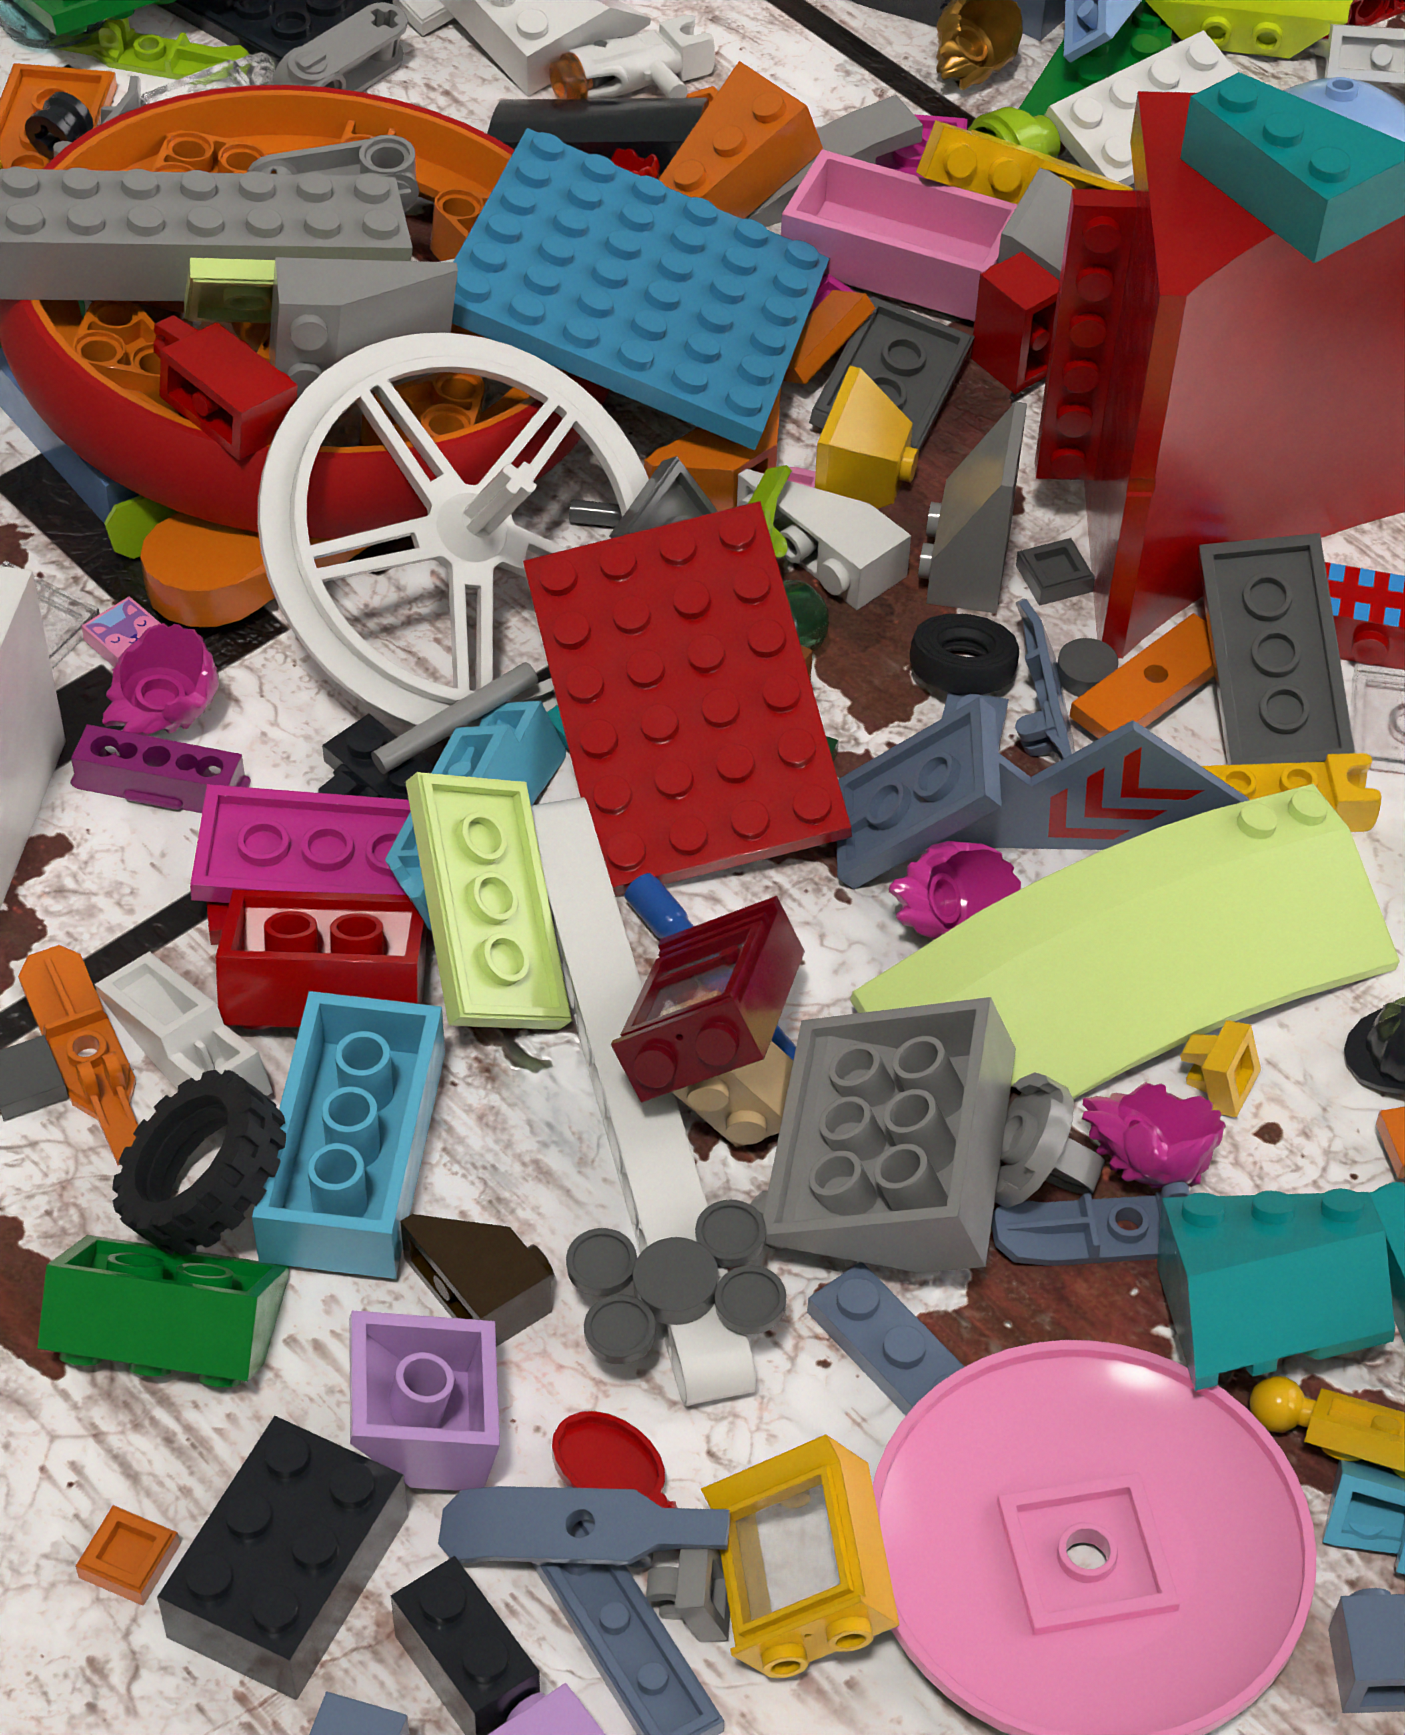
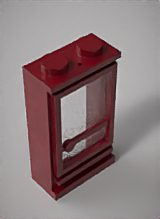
(710, 1000)

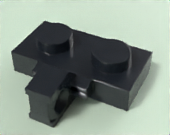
(354, 768)

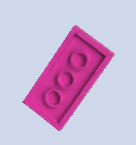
(294, 842)

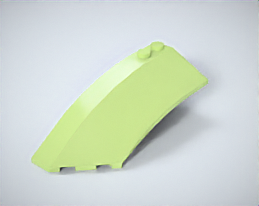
(1160, 939)

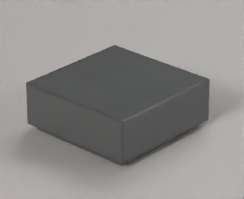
(1055, 571)
(29, 1078)

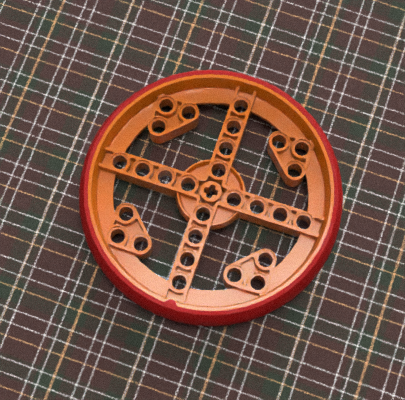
(100, 375)

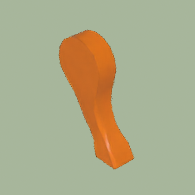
(209, 571)

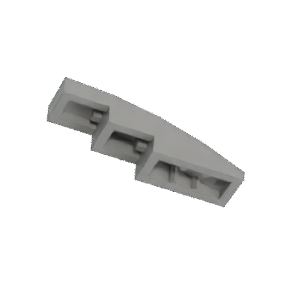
(859, 135)

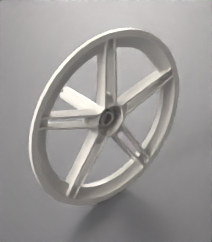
(466, 524)

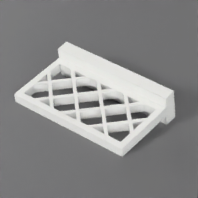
(1364, 53)

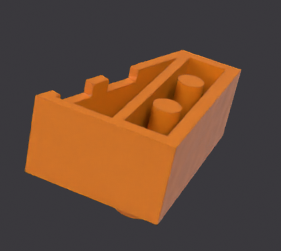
(744, 145)

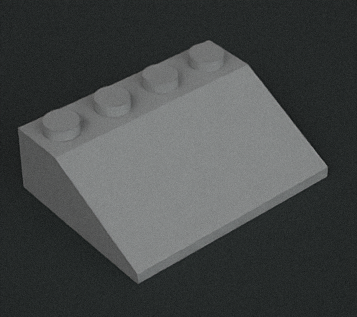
(894, 1137)

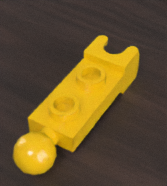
(1338, 779)
(1336, 1422)

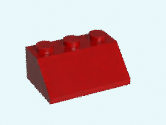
(322, 942)

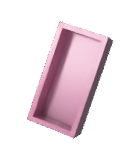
(897, 232)

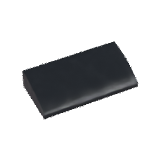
(603, 124)

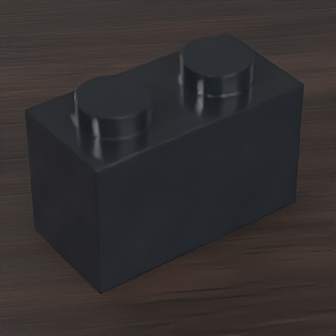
(463, 1648)

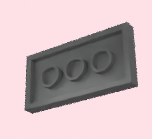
(1274, 650)

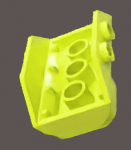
(1254, 26)

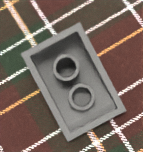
(346, 304)
(975, 521)

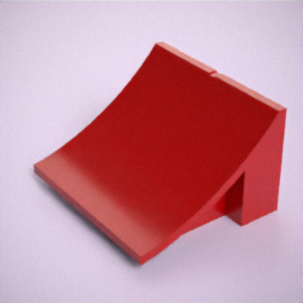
(1213, 379)

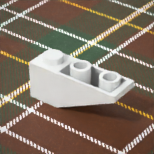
(837, 539)

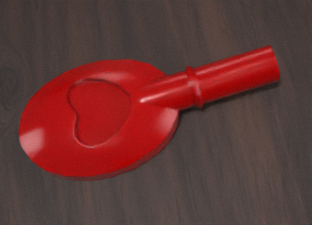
(608, 1453)

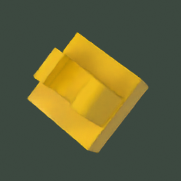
(1223, 1065)

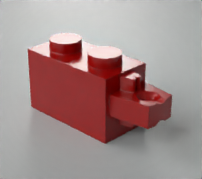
(222, 385)

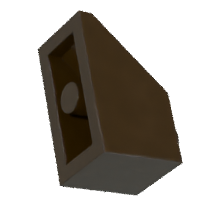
(479, 1271)

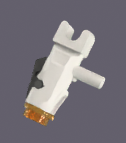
(635, 62)

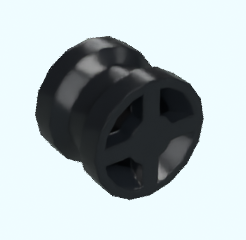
(60, 120)

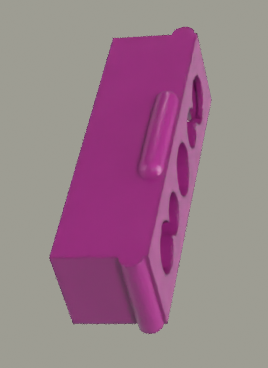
(152, 768)

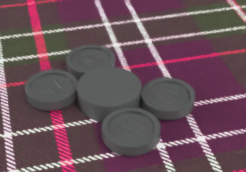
(675, 1281)

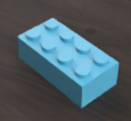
(354, 1135)

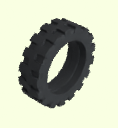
(228, 1184)

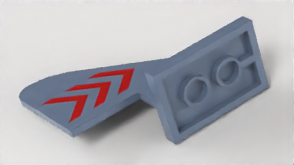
(960, 789)

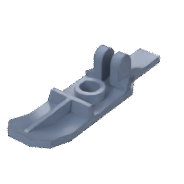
(1049, 728)
(1082, 1229)
(538, 1523)

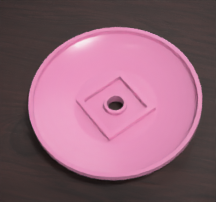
(1112, 1452)

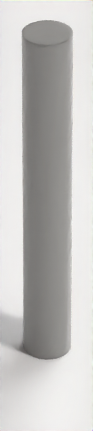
(456, 715)

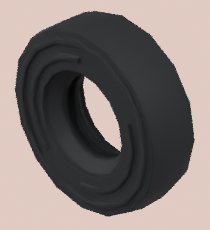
(961, 674)

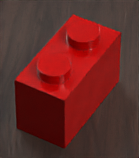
(1015, 321)

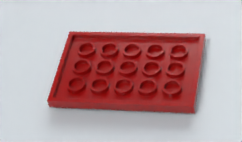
(686, 698)

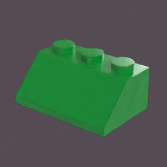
(161, 1310)

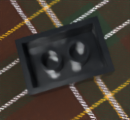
(284, 1557)

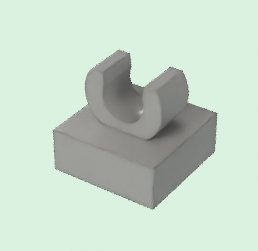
(693, 1593)

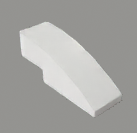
(177, 1024)

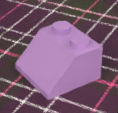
(425, 1397)

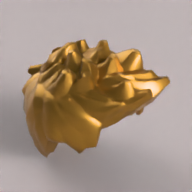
(977, 39)

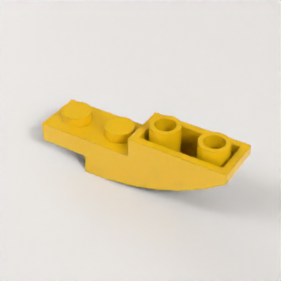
(996, 165)

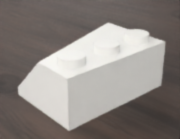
(534, 33)

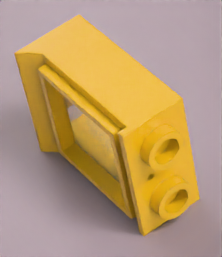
(803, 1558)

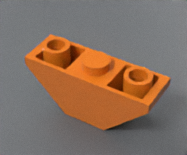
(718, 461)

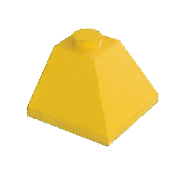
(865, 444)

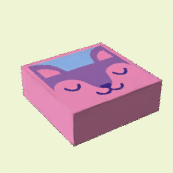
(117, 629)

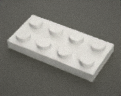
(1099, 119)

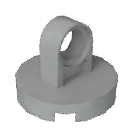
(1039, 1146)

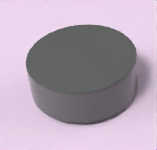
(1085, 663)

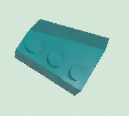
(1295, 164)
(1273, 1278)

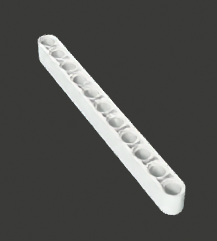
(644, 1137)

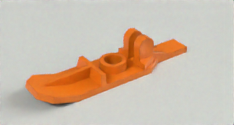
(73, 1021)

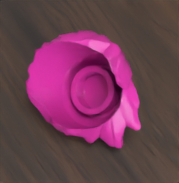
(161, 681)
(951, 886)
(1155, 1134)

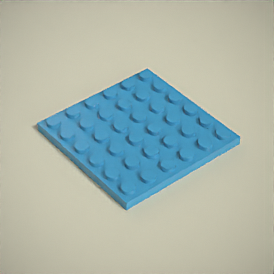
(636, 287)

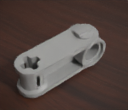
(350, 53)
(378, 155)

